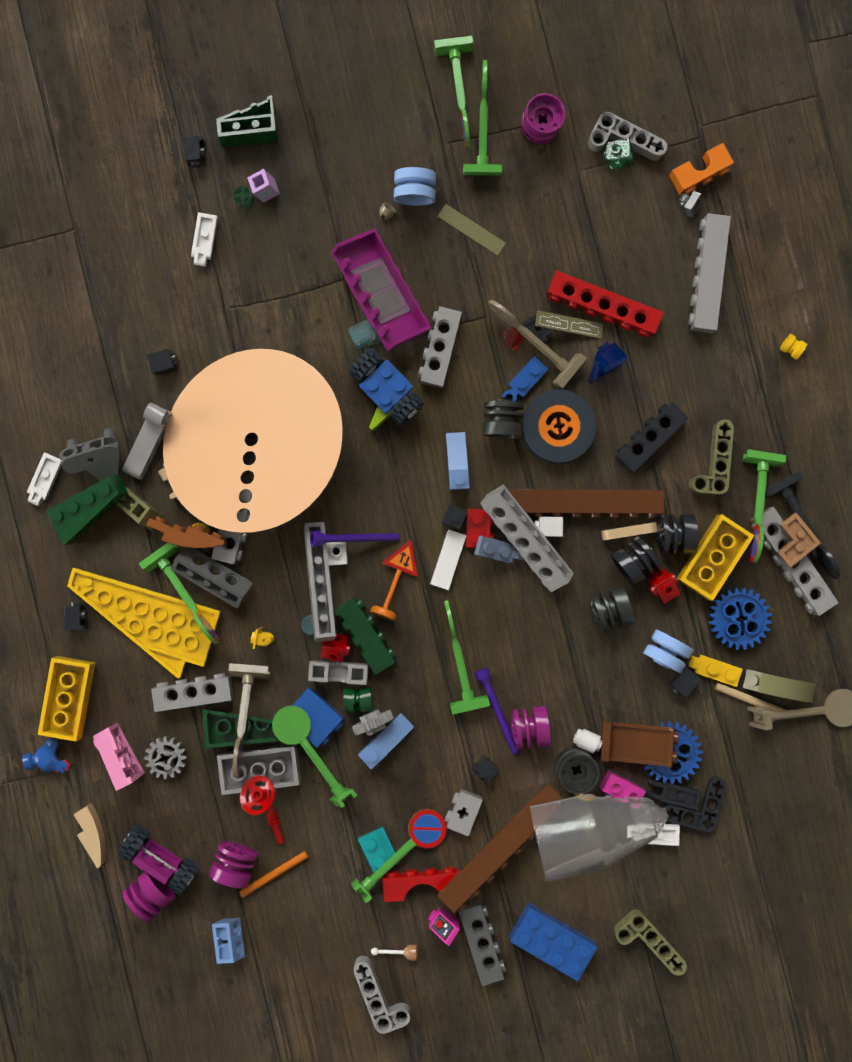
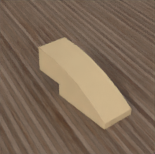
(92, 834)

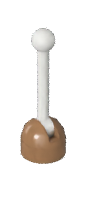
(409, 952)

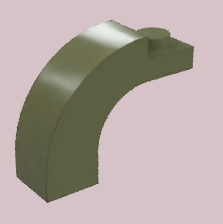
(779, 686)

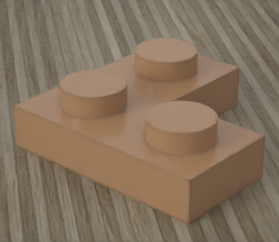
(801, 541)

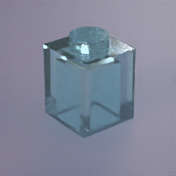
(362, 333)

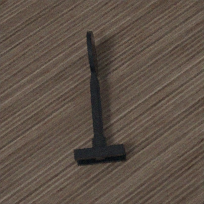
(784, 488)

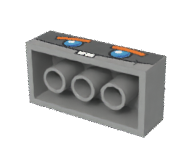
(275, 762)

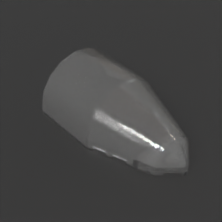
(593, 832)

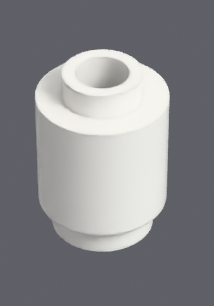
(587, 740)

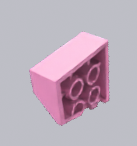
(118, 756)

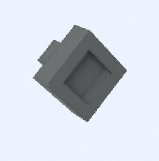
(691, 203)

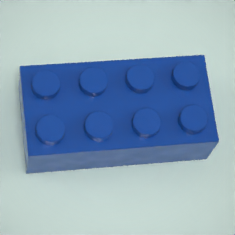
(553, 941)

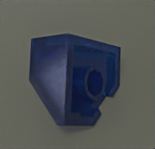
(606, 360)

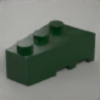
(249, 126)

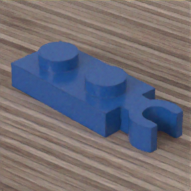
(526, 378)

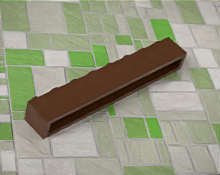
(590, 502)
(495, 854)

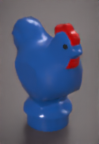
(46, 758)

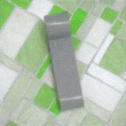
(633, 132)
(147, 441)
(376, 993)

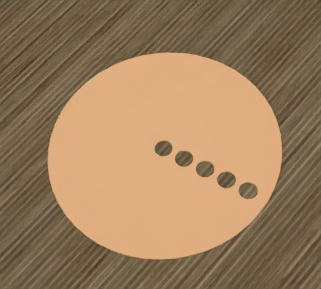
(295, 449)

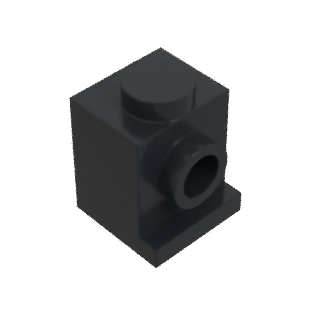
(194, 151)
(530, 325)
(75, 616)
(485, 768)

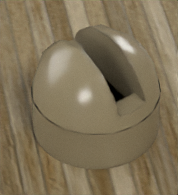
(386, 210)

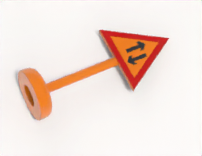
(403, 561)

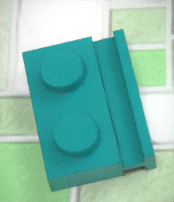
(377, 847)

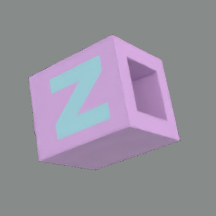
(263, 185)

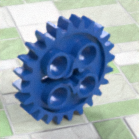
(756, 615)
(685, 766)

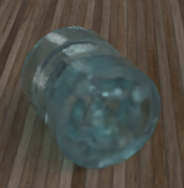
(307, 625)

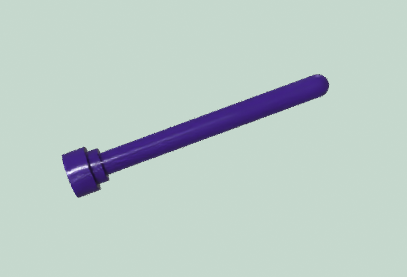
(318, 538)
(483, 677)

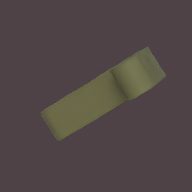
(716, 456)
(653, 943)

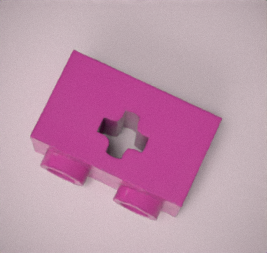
(620, 787)

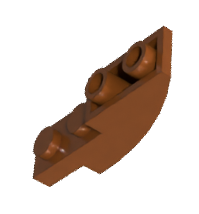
(193, 537)

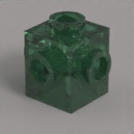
(619, 154)

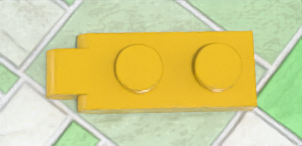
(716, 669)

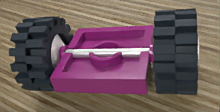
(157, 860)

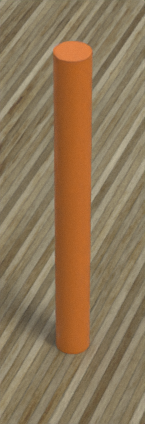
(273, 874)

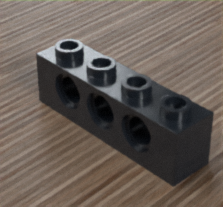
(675, 419)

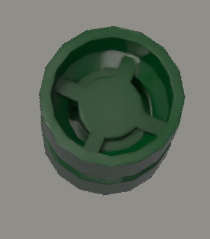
(357, 700)

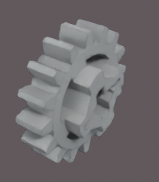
(372, 722)
(164, 750)

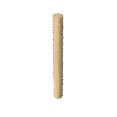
(747, 698)

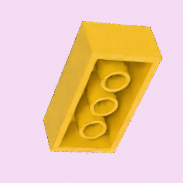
(715, 557)
(66, 698)

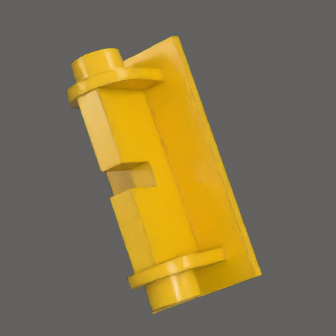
(261, 638)

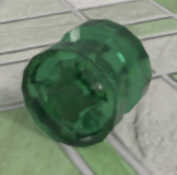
(243, 192)

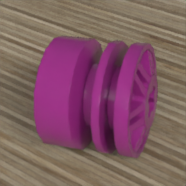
(544, 108)
(531, 727)
(233, 864)
(147, 896)

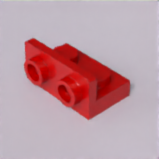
(477, 525)

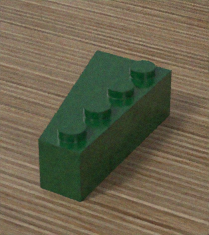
(81, 511)
(365, 635)
(221, 729)

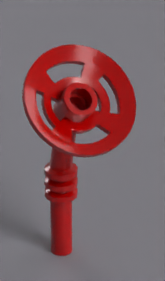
(260, 797)

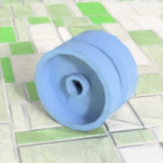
(414, 186)
(668, 651)

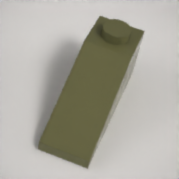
(138, 508)

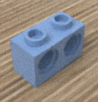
(228, 940)

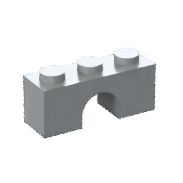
(337, 671)

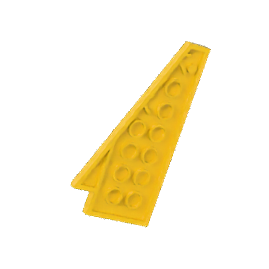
(149, 618)

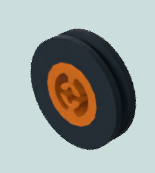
(581, 424)

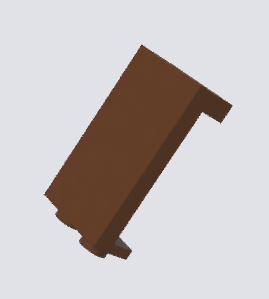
(639, 743)

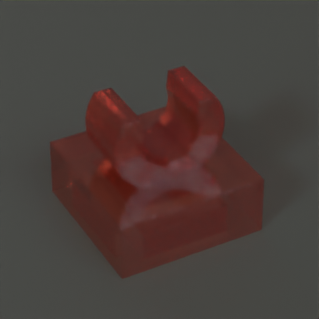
(512, 337)

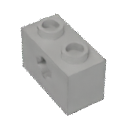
(464, 822)

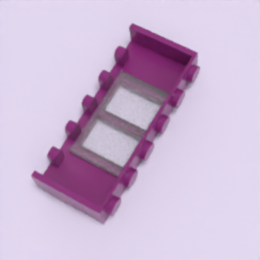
(380, 289)

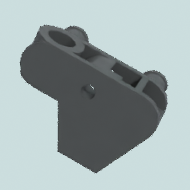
(98, 461)

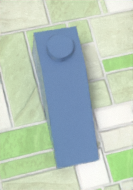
(457, 461)
(385, 741)

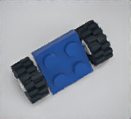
(386, 387)

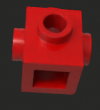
(664, 585)
(336, 649)

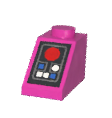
(444, 925)

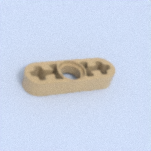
(629, 531)

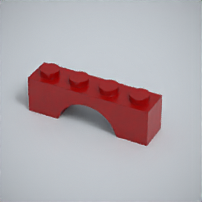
(398, 884)

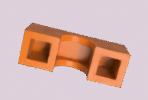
(687, 178)

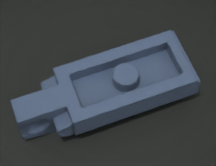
(496, 550)

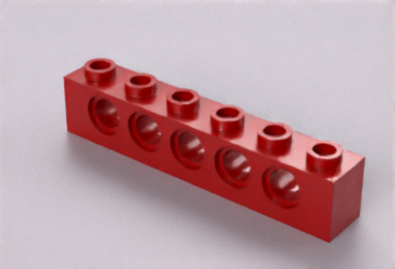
(632, 308)

